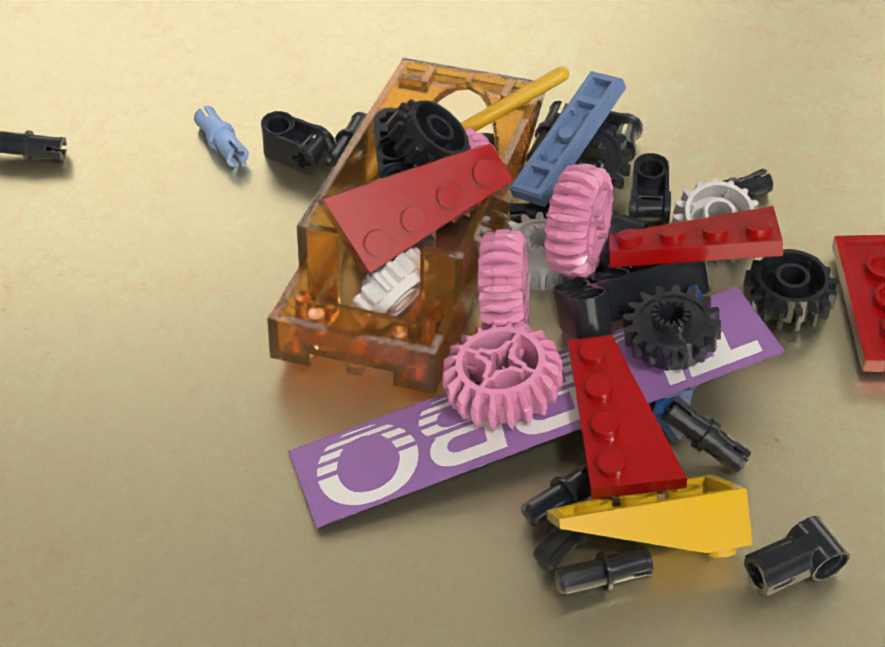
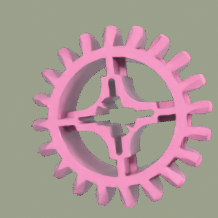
(578, 220)
(503, 279)
(506, 386)

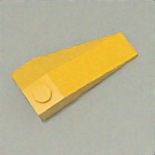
(702, 518)

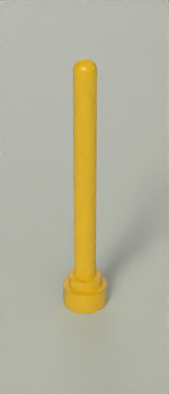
(517, 99)

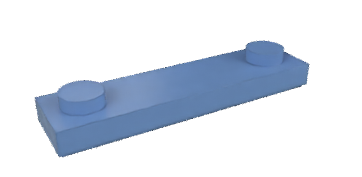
(567, 137)

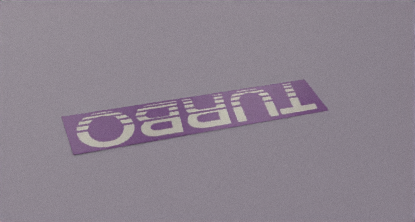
(434, 443)

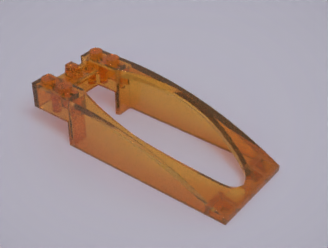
(309, 312)

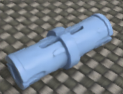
(221, 136)

